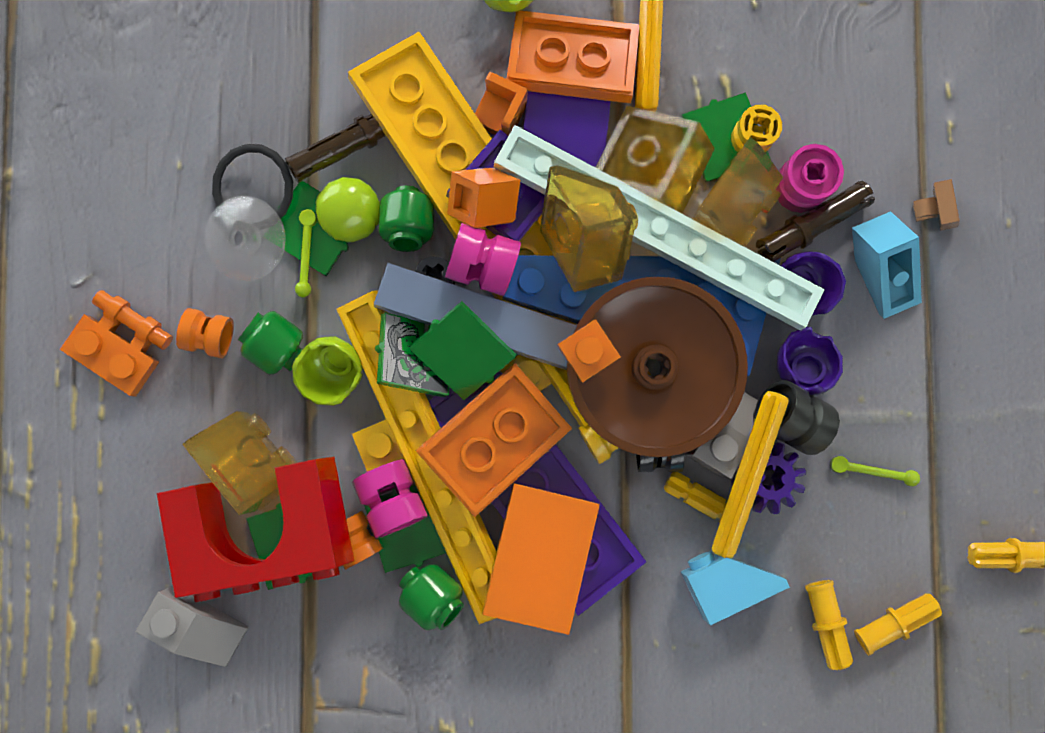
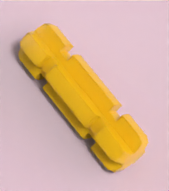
(695, 495)

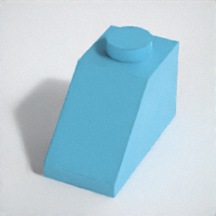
(889, 263)
(728, 585)

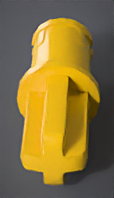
(1008, 554)
(898, 623)
(829, 624)

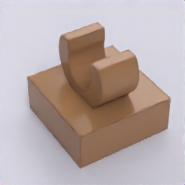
(941, 205)

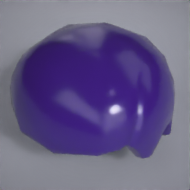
(822, 272)
(810, 361)

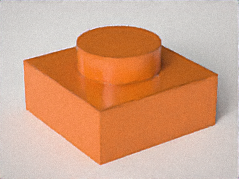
(588, 350)

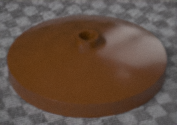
(698, 376)

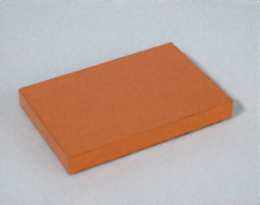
(574, 56)
(494, 439)
(540, 559)

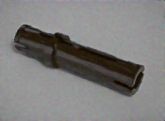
(322, 154)
(802, 229)

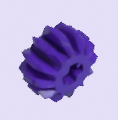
(783, 481)

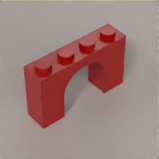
(208, 560)

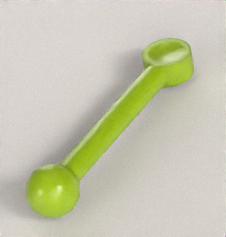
(308, 219)
(840, 464)

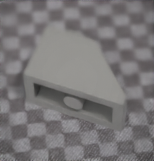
(725, 451)
(191, 628)

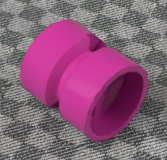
(809, 177)
(483, 259)
(396, 512)

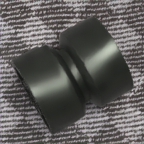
(807, 422)

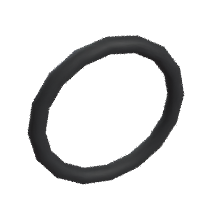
(254, 148)

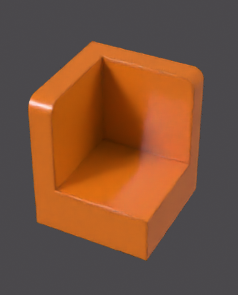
(501, 104)
(483, 197)

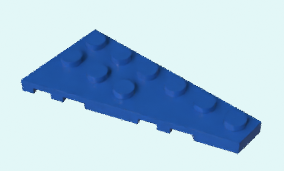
(543, 287)

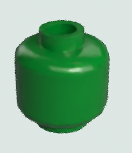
(406, 219)
(271, 342)
(430, 597)

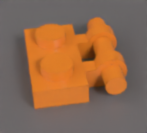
(109, 354)

